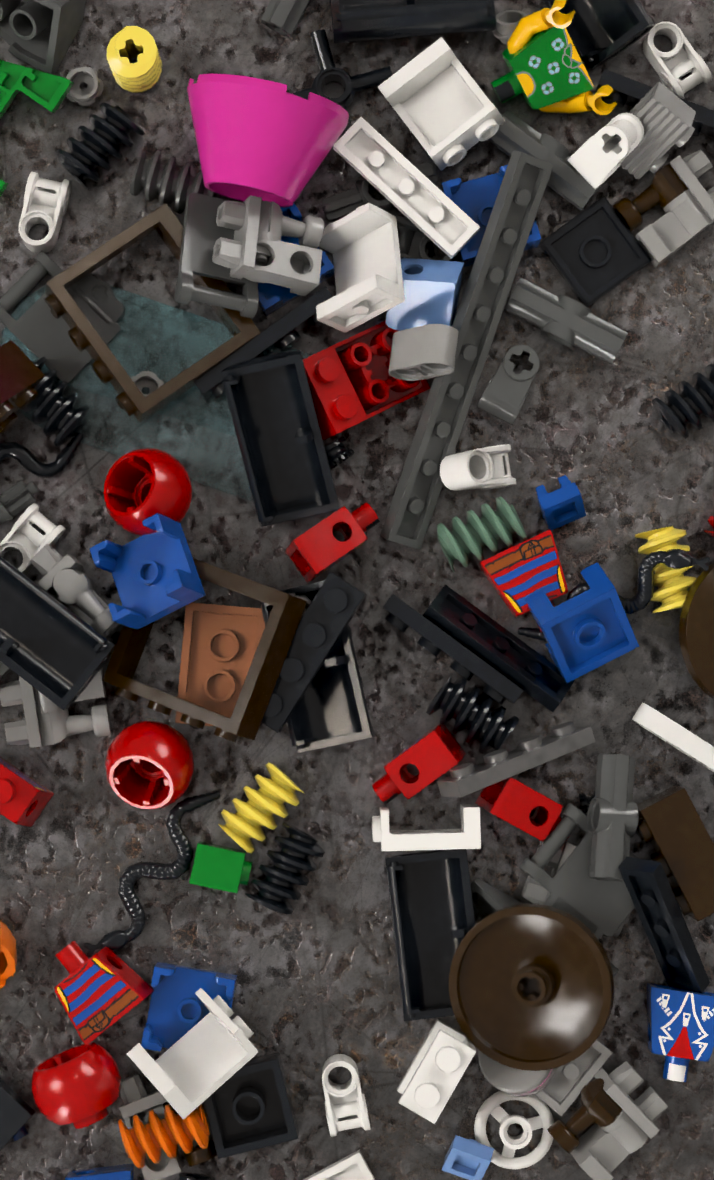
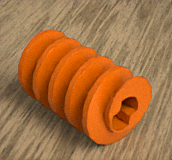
(164, 1135)

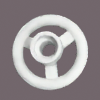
(511, 1143)

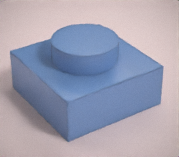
(467, 1158)

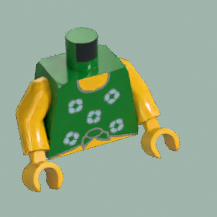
(548, 67)

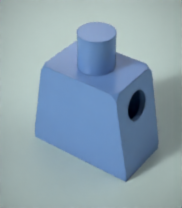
(429, 294)

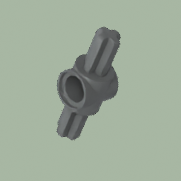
(347, 201)

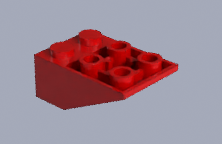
(353, 380)

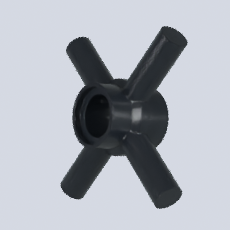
(330, 73)

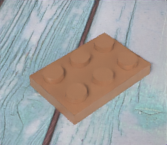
(217, 654)

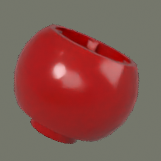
(146, 484)
(149, 765)
(77, 1085)

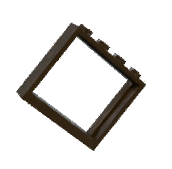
(86, 337)
(259, 679)

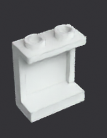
(441, 104)
(429, 839)

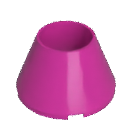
(259, 136)

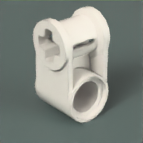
(677, 62)
(606, 150)
(43, 204)
(478, 469)
(27, 539)
(344, 1102)

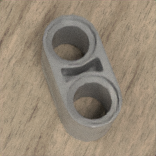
(423, 352)

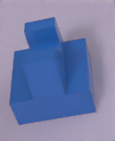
(561, 505)

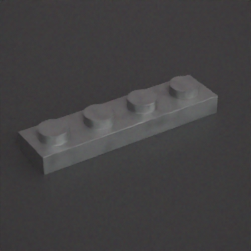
(504, 764)

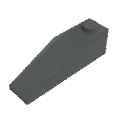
(40, 29)

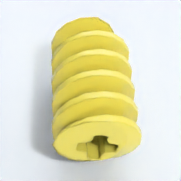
(130, 44)
(670, 582)
(260, 808)

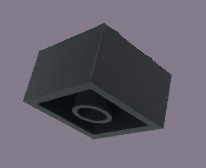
(252, 1108)

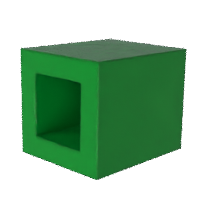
(220, 867)

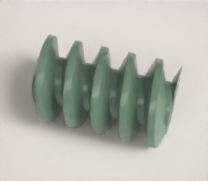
(480, 532)

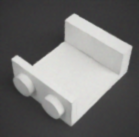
(364, 267)
(200, 1058)
(436, 1071)

